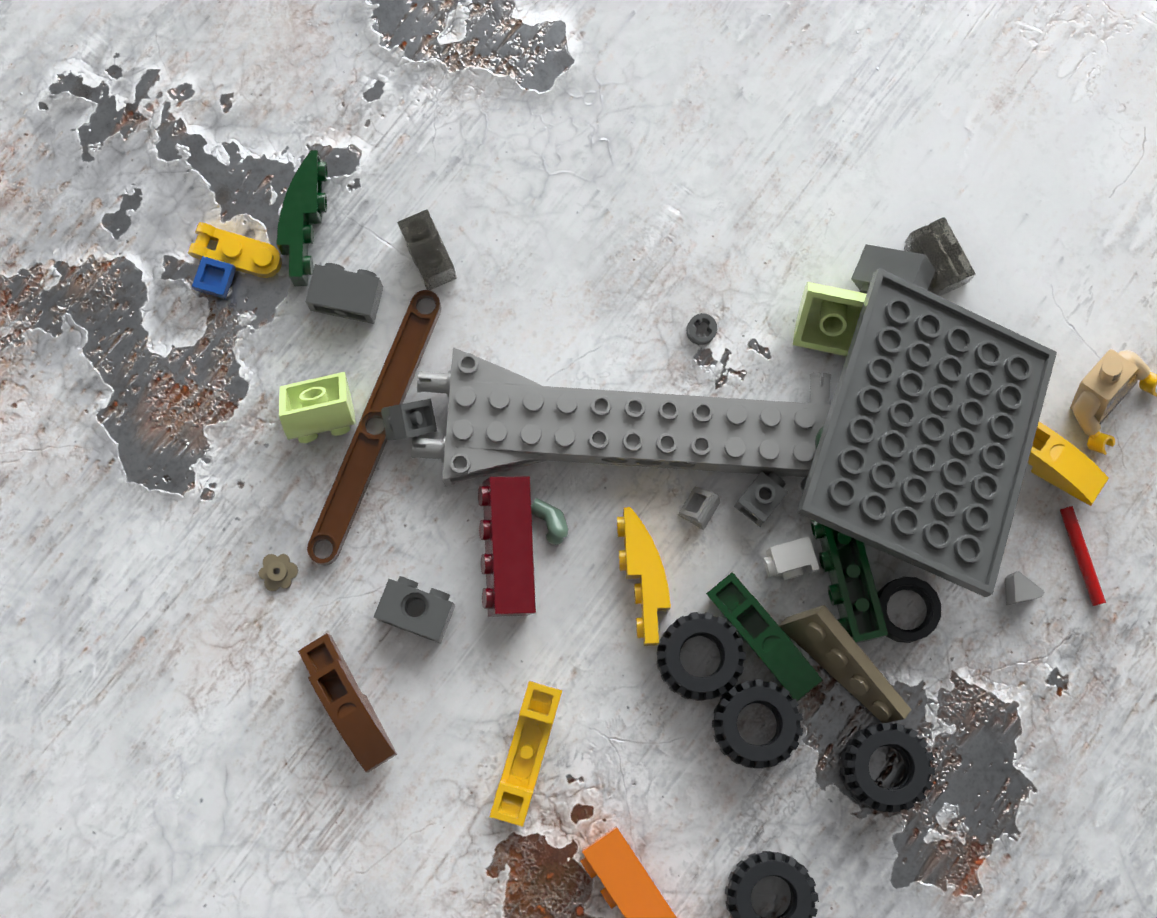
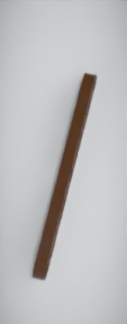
(367, 448)

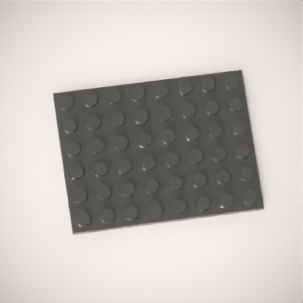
(929, 433)

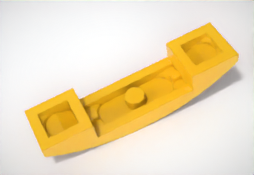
(526, 753)

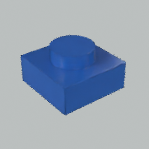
(214, 277)

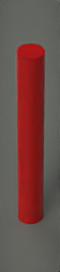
(1082, 555)

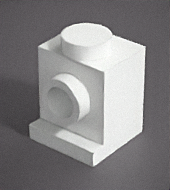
(791, 559)

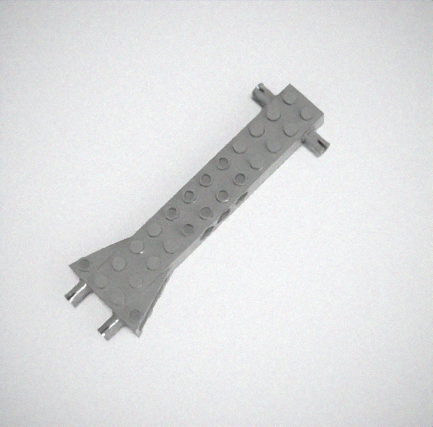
(513, 422)

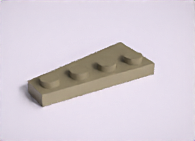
(844, 660)

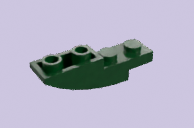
(301, 209)
(764, 637)

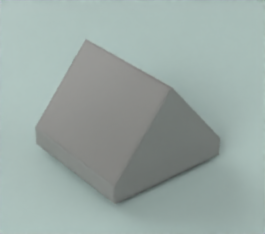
(700, 507)
(1020, 589)

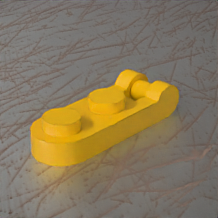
(243, 252)

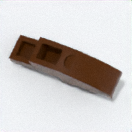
(346, 703)

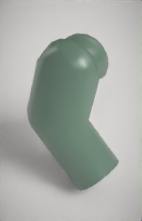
(554, 520)

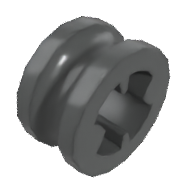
(691, 329)

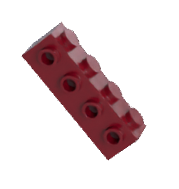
(508, 546)

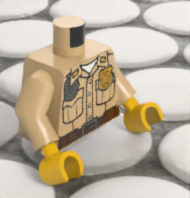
(1105, 388)

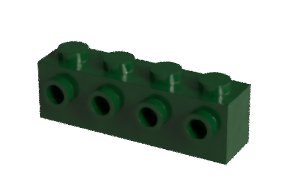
(851, 583)

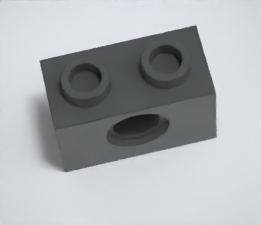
(394, 605)

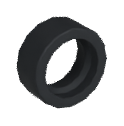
(930, 598)

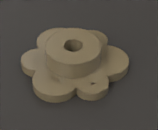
(287, 572)

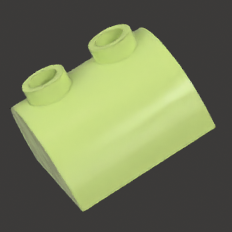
(827, 318)
(316, 407)

